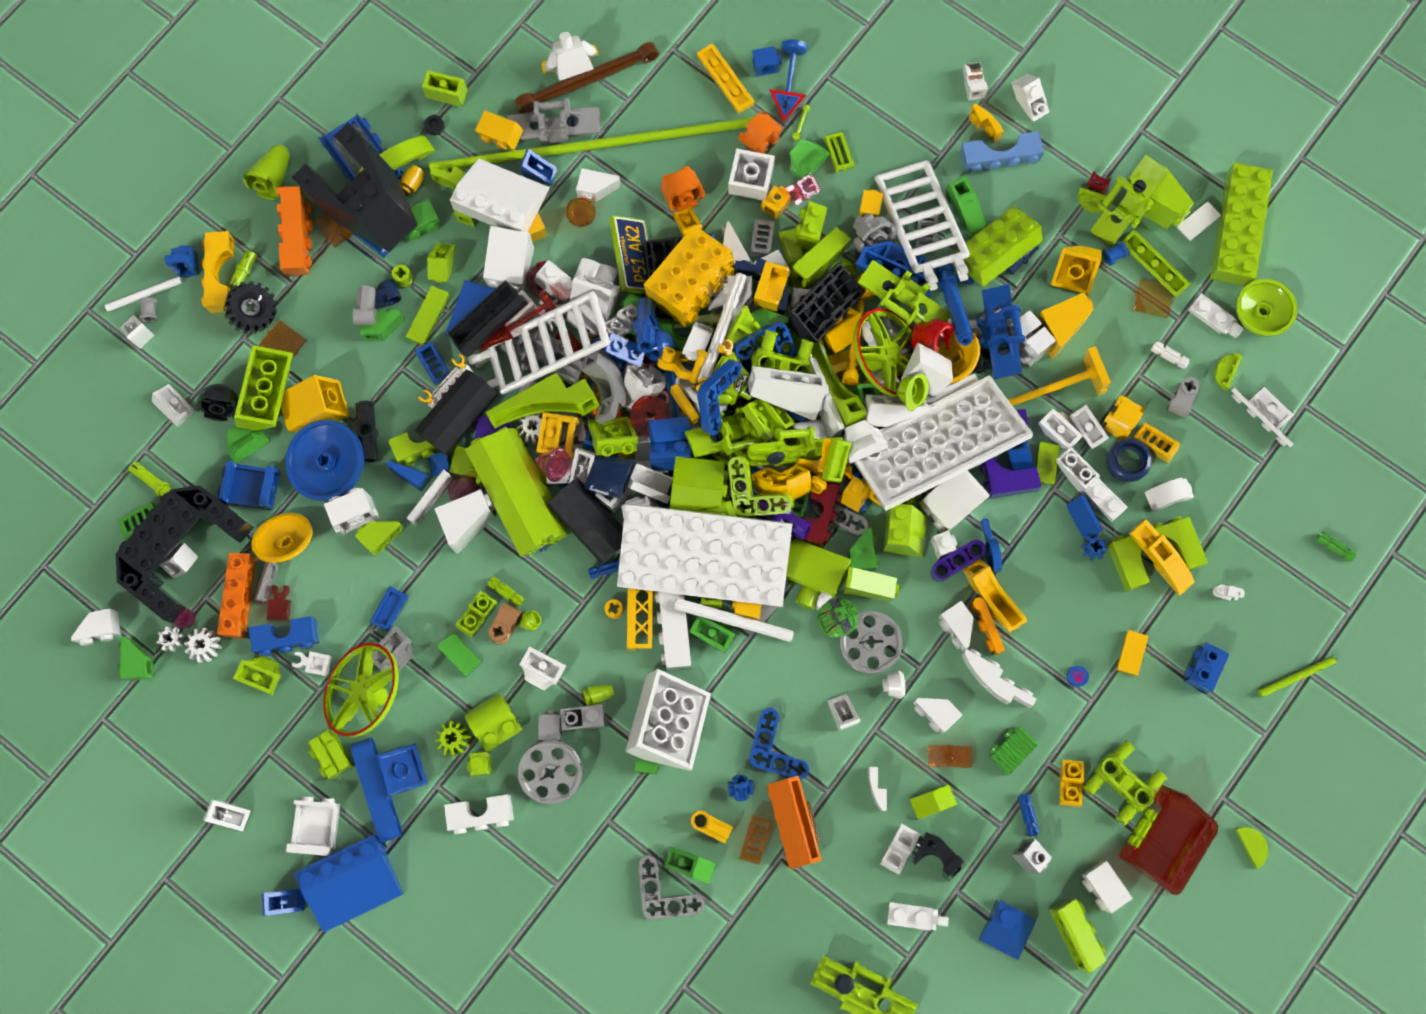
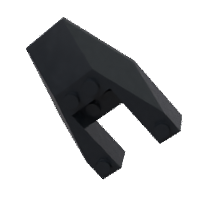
(371, 203)

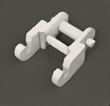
(1227, 592)

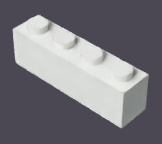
(674, 632)

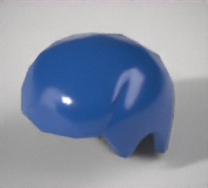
(662, 340)

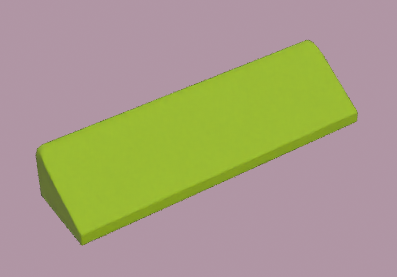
(1155, 264)

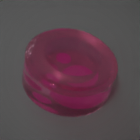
(185, 619)

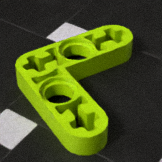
(747, 495)

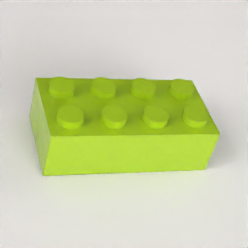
(1001, 245)

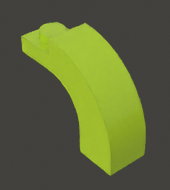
(444, 177)

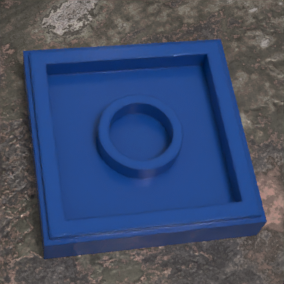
(400, 770)

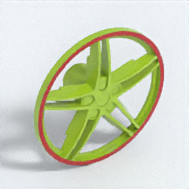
(886, 353)
(363, 691)

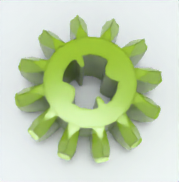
(456, 746)

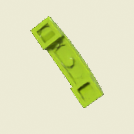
(407, 151)

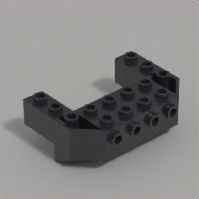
(161, 534)

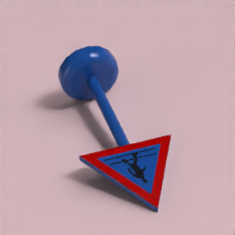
(788, 101)

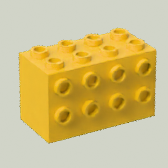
(690, 276)

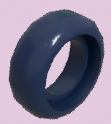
(1136, 446)

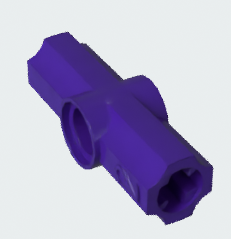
(800, 527)

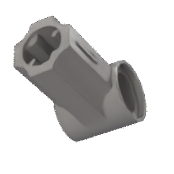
(365, 310)

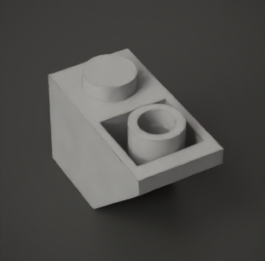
(583, 718)

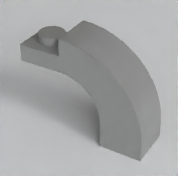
(609, 383)

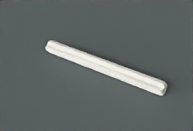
(723, 325)
(734, 620)

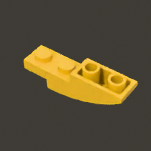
(1164, 556)

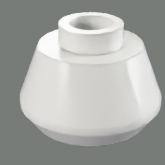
(894, 684)

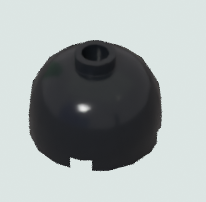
(217, 402)

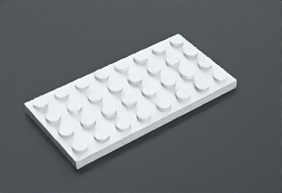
(943, 442)
(704, 554)

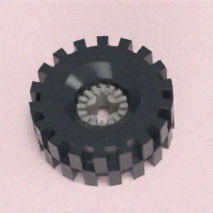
(250, 295)

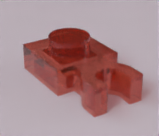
(279, 607)

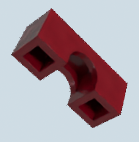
(826, 500)

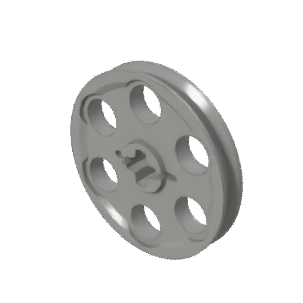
(878, 649)
(549, 781)

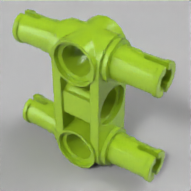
(781, 361)
(1125, 782)

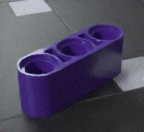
(966, 556)

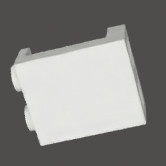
(314, 827)

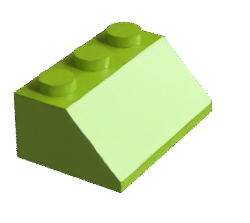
(1078, 935)

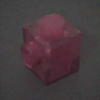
(804, 189)

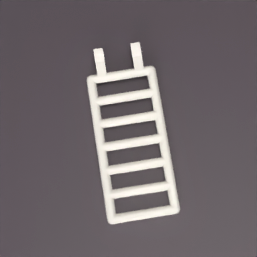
(904, 238)
(557, 313)

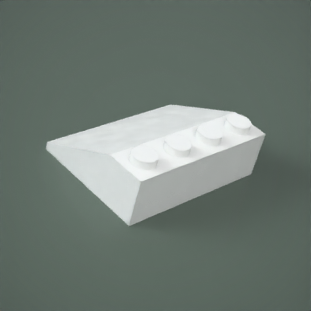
(498, 197)
(668, 721)

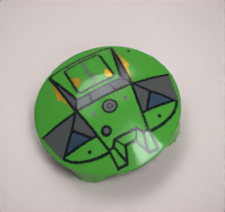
(837, 617)

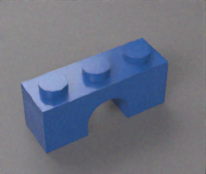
(302, 635)

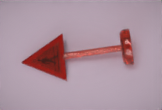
(504, 334)

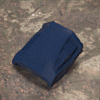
(609, 475)

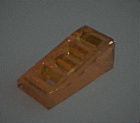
(762, 822)

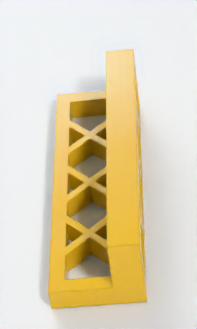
(632, 620)

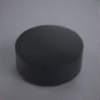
(434, 124)

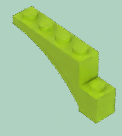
(545, 396)

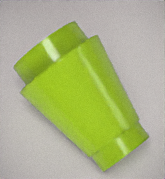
(596, 694)

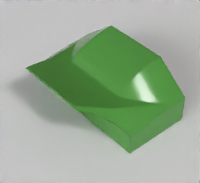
(807, 158)
(244, 442)
(713, 633)

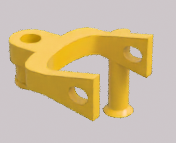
(671, 360)

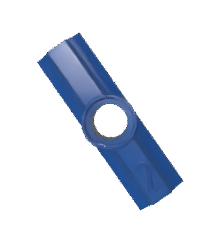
(645, 325)

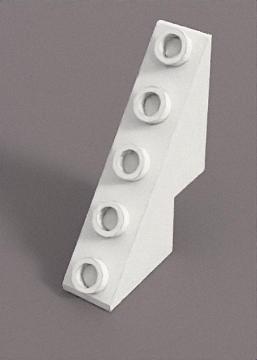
(733, 243)

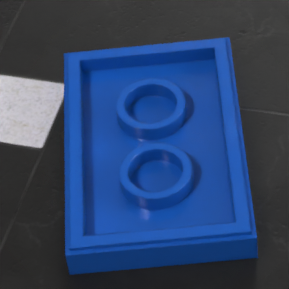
(470, 297)

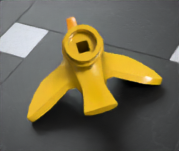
(817, 468)

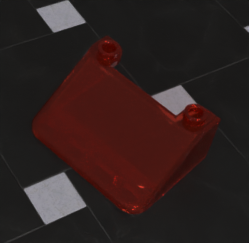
(1173, 841)

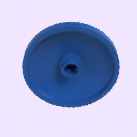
(324, 460)

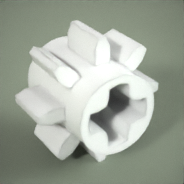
(164, 639)

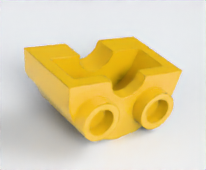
(1124, 418)

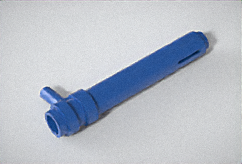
(948, 283)

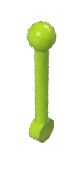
(796, 136)

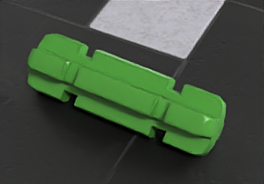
(1336, 546)

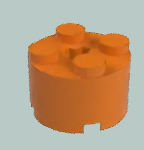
(760, 133)
(682, 189)

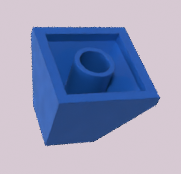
(1007, 929)

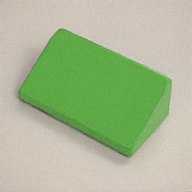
(459, 654)

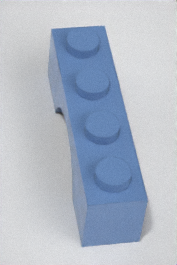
(978, 156)

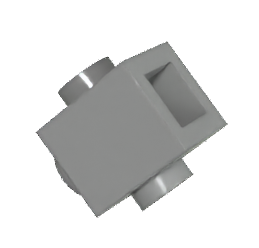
(1032, 856)

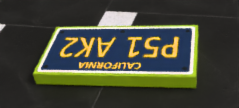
(630, 255)

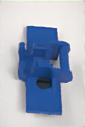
(995, 336)

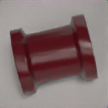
(1094, 177)

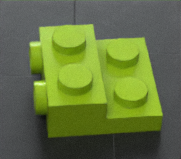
(613, 436)

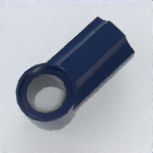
(387, 294)

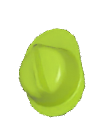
(913, 391)

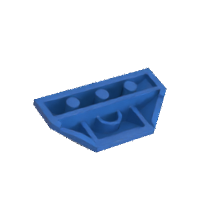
(893, 259)

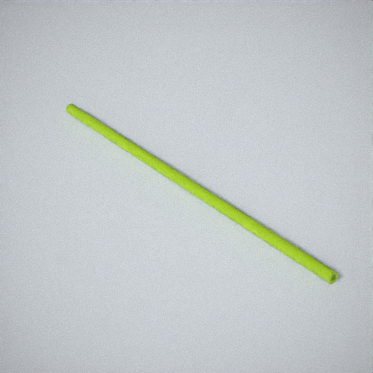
(596, 143)

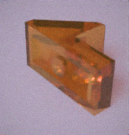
(950, 756)

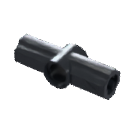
(366, 419)

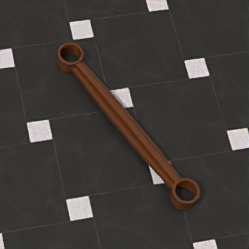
(646, 53)

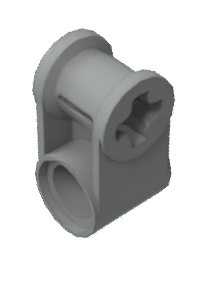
(1183, 400)

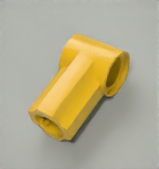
(713, 827)

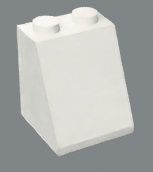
(508, 258)
(607, 298)
(953, 500)
(465, 518)

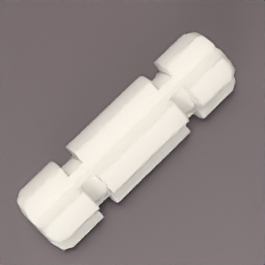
(1170, 355)

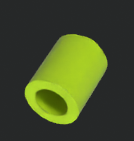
(807, 597)

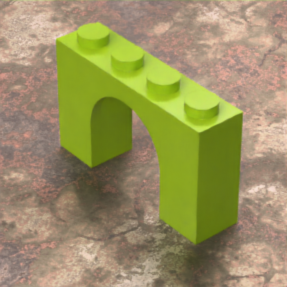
(1127, 553)

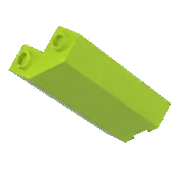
(516, 490)

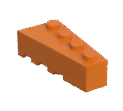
(294, 231)

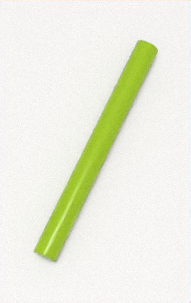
(1297, 676)

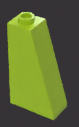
(819, 259)

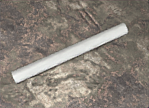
(143, 294)

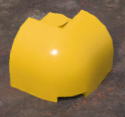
(794, 481)

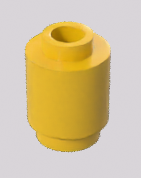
(411, 179)

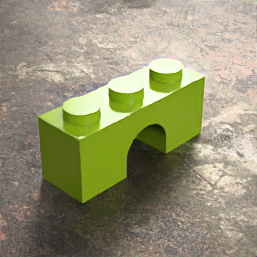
(408, 451)

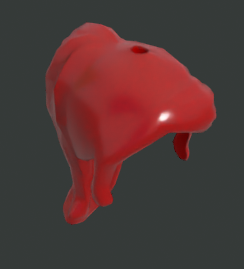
(932, 334)

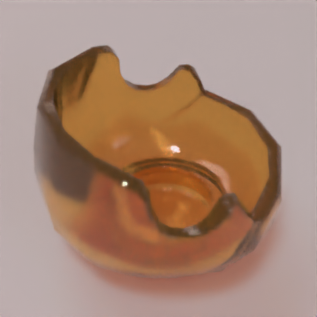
(580, 212)

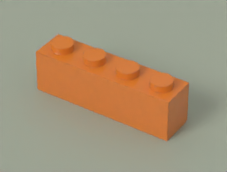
(794, 822)

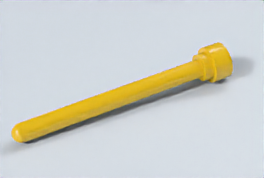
(851, 375)

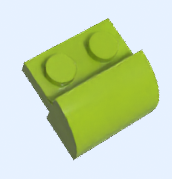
(767, 418)
(492, 722)

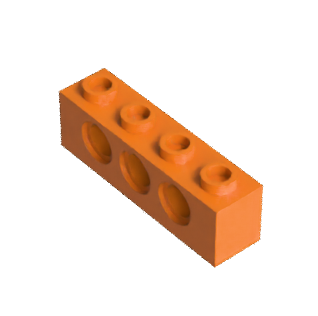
(237, 595)

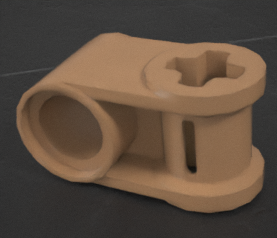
(505, 621)

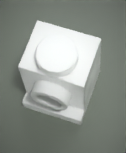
(943, 544)

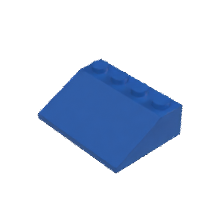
(349, 883)

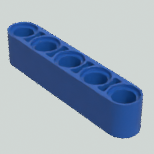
(380, 807)

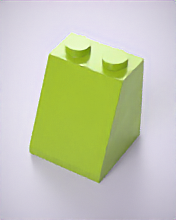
(1170, 203)
(697, 484)
(905, 531)

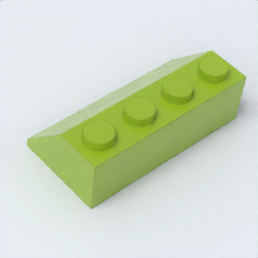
(263, 388)

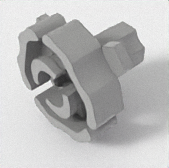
(872, 231)

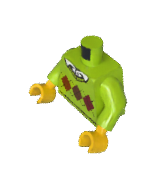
(739, 386)

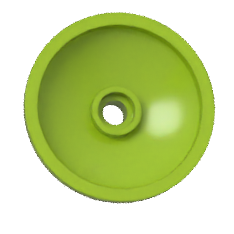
(1274, 300)

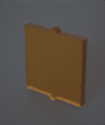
(335, 233)
(1153, 299)
(283, 339)

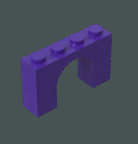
(1006, 482)

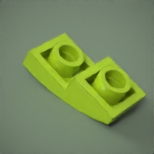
(477, 614)

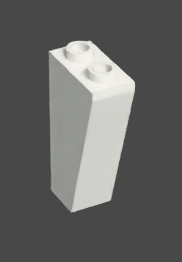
(789, 390)

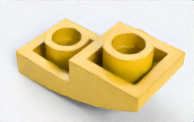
(982, 119)
(1071, 783)

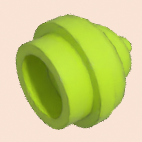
(530, 620)

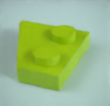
(743, 326)

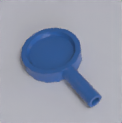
(993, 551)

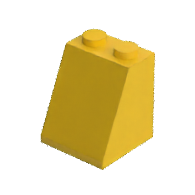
(1065, 320)
(313, 401)

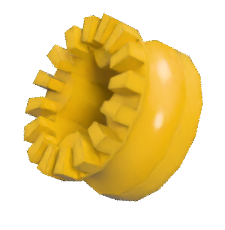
(616, 603)

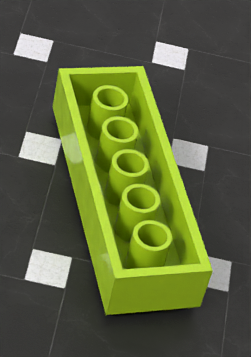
(1241, 224)

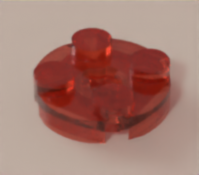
(644, 405)

